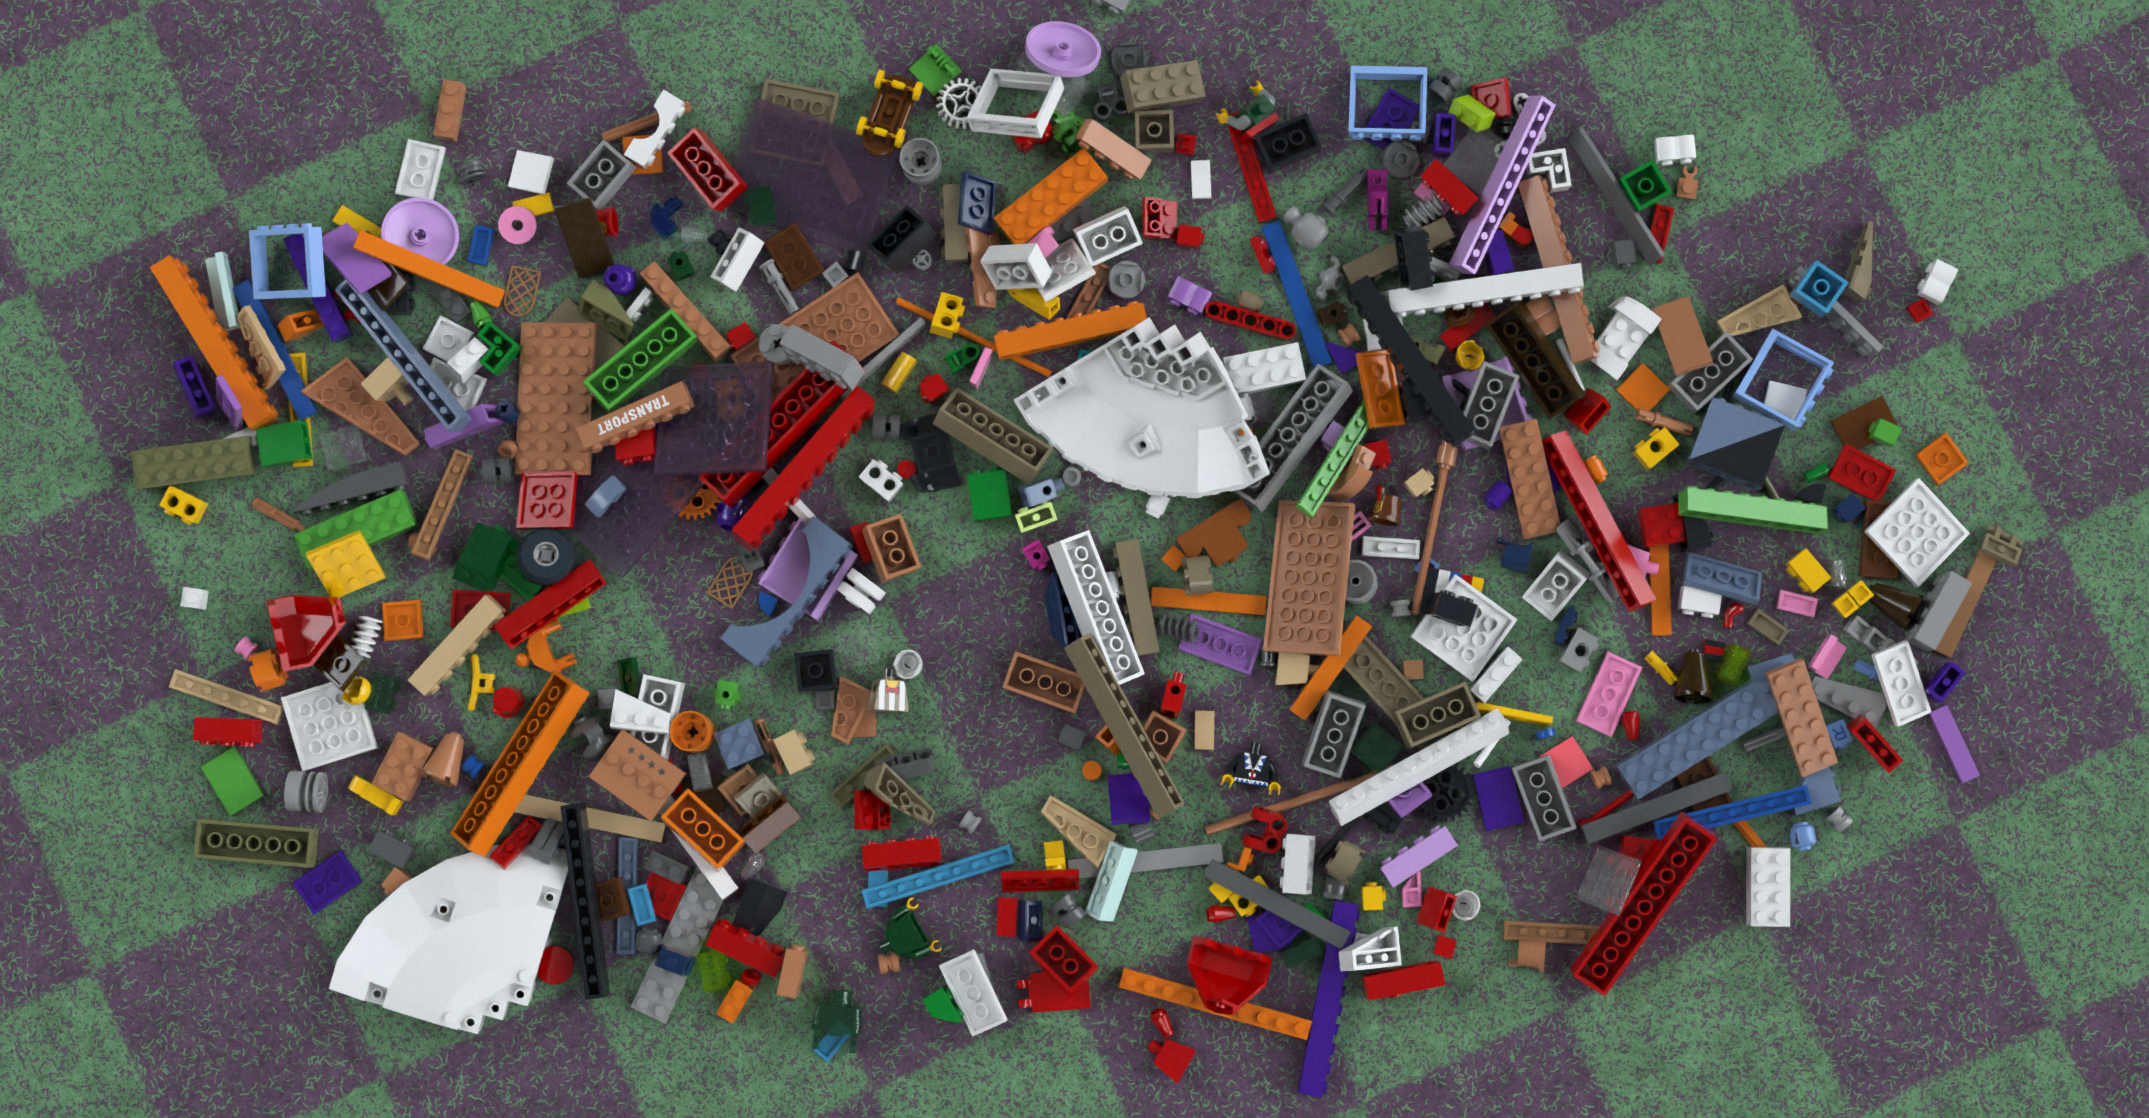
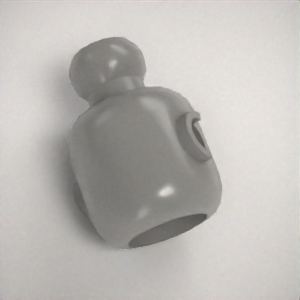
(1307, 229)

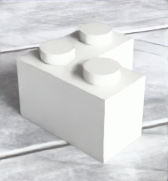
(1554, 166)

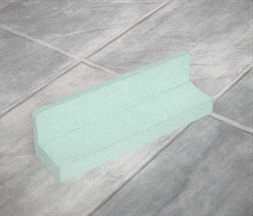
(221, 289)
(1111, 882)

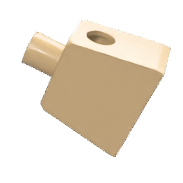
(1293, 669)

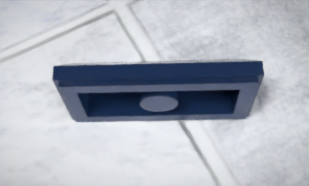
(1030, 920)

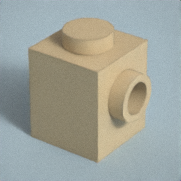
(1420, 483)

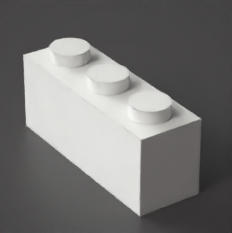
(737, 259)
(1495, 674)

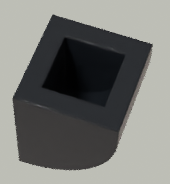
(855, 261)
(1812, 493)

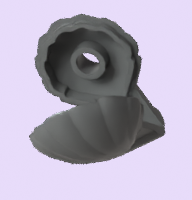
(597, 740)

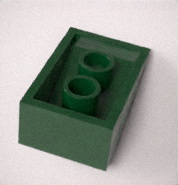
(482, 558)

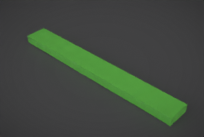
(1334, 462)

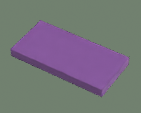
(356, 267)
(229, 403)
(1223, 645)

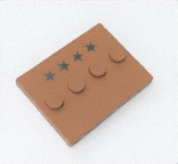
(637, 775)

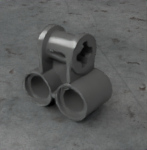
(1109, 100)
(1141, 832)

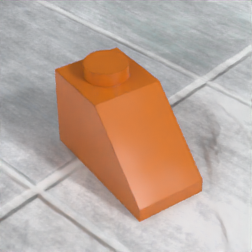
(300, 324)

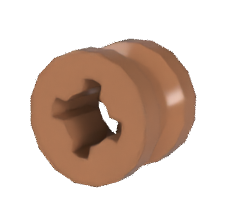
(1348, 335)
(1600, 777)

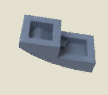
(606, 494)

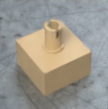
(387, 383)

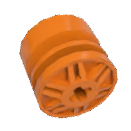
(684, 724)

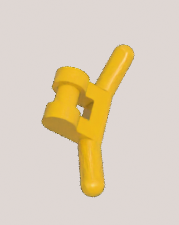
(476, 676)

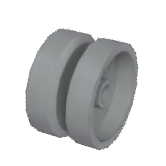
(1367, 582)

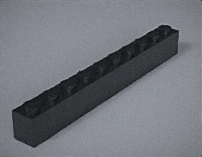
(1410, 361)
(585, 900)

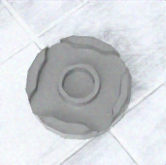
(1126, 279)

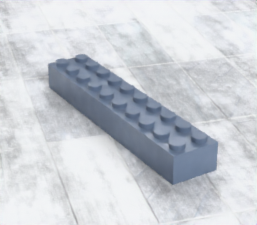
(1699, 736)

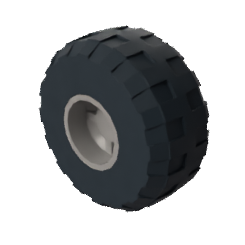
(546, 556)

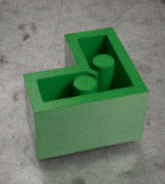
(502, 349)

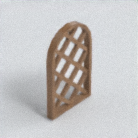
(520, 295)
(726, 583)

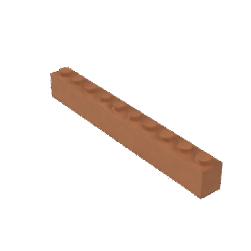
(1553, 253)

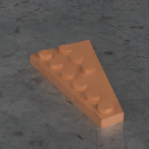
(345, 396)

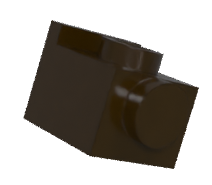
(1326, 318)

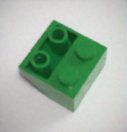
(942, 1006)

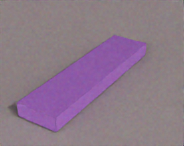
(1954, 744)

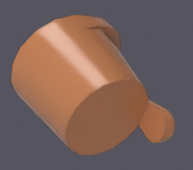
(1530, 954)

